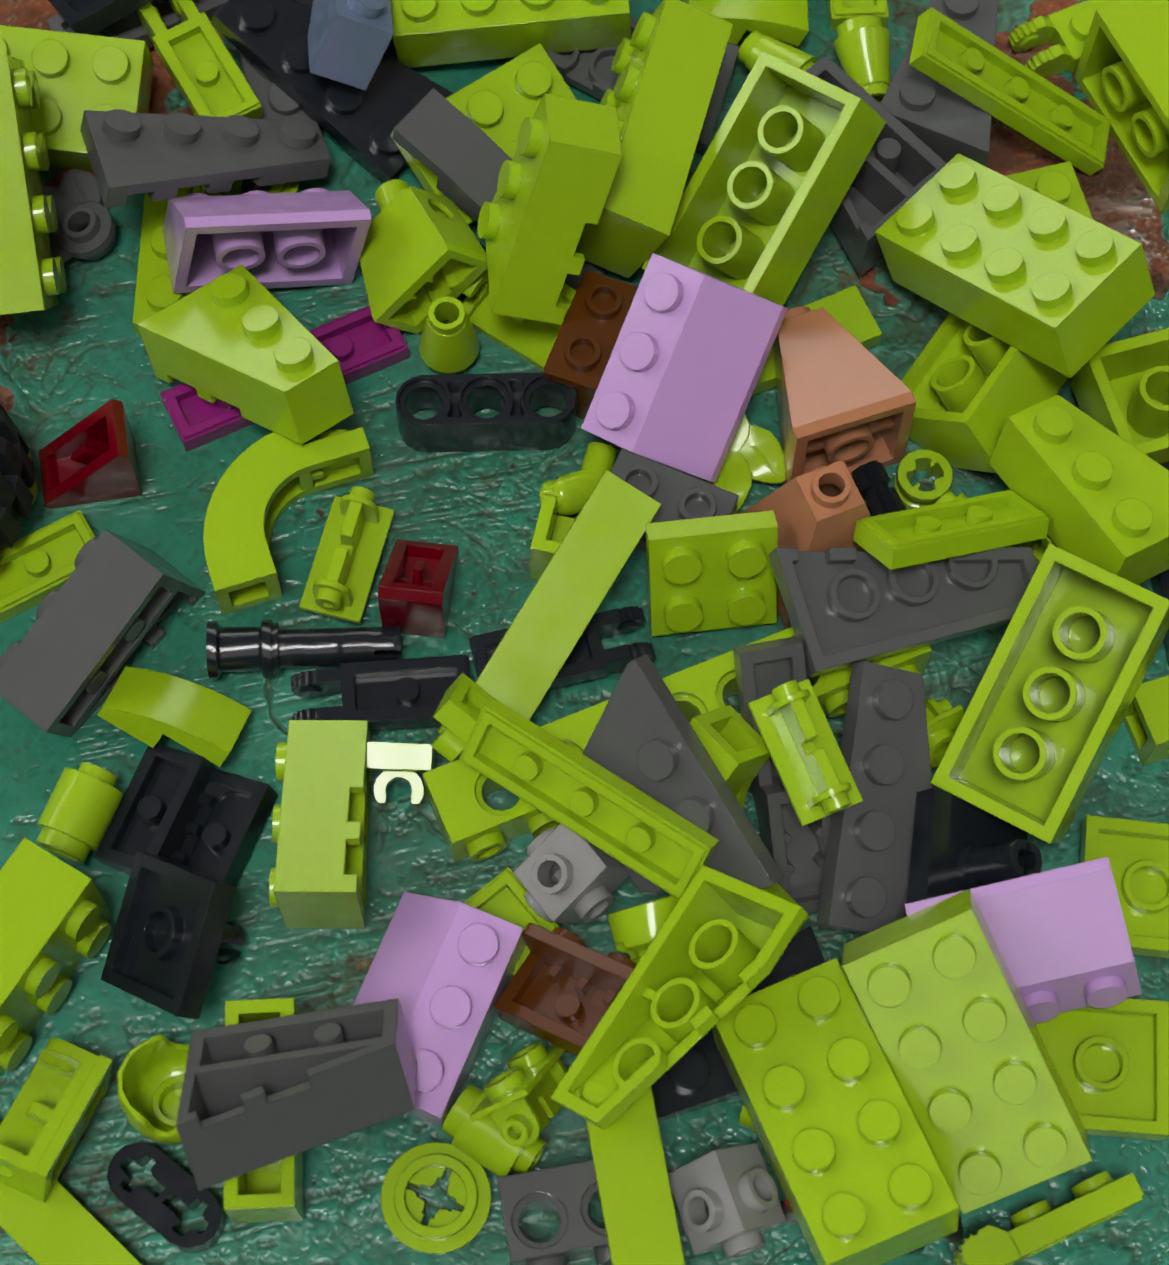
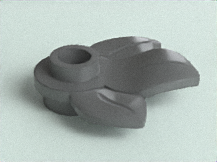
(77, 208)

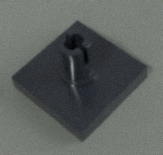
(963, 847)
(171, 935)

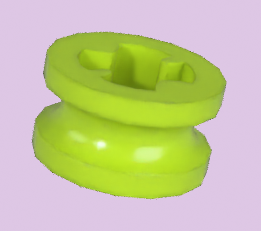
(926, 461)

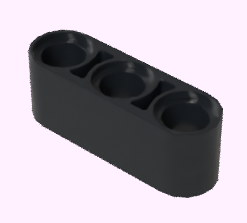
(461, 395)

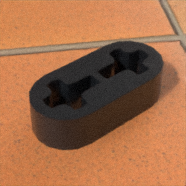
(155, 1210)

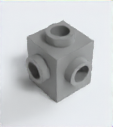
(569, 877)
(727, 1201)

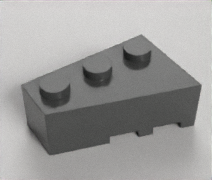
(291, 1085)

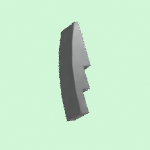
(459, 156)
(795, 849)

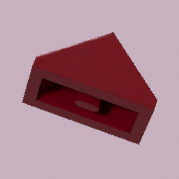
(91, 460)
(418, 588)

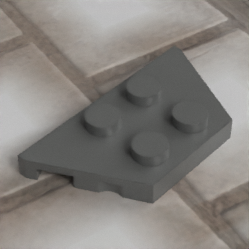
(658, 752)

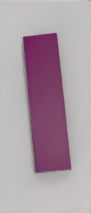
(353, 339)

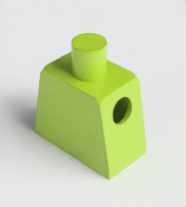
(416, 254)

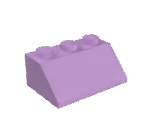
(276, 236)
(683, 368)
(1059, 937)
(448, 974)

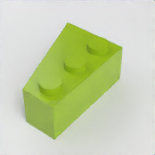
(542, 204)
(251, 353)
(1093, 485)
(322, 825)

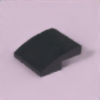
(187, 815)

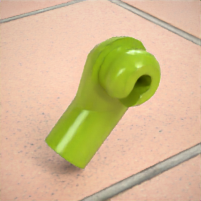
(575, 488)

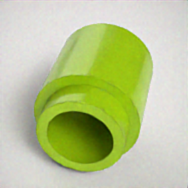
(79, 812)
(483, 1140)

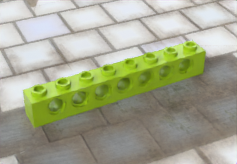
(481, 832)

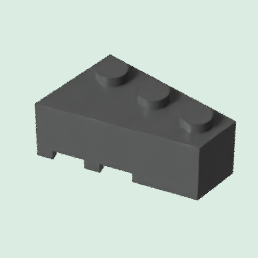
(931, 110)
(886, 181)
(90, 631)

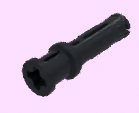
(272, 648)

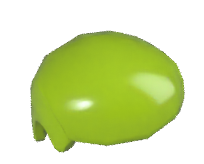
(152, 1087)

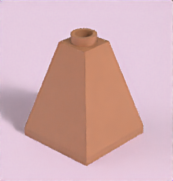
(835, 397)
(815, 514)

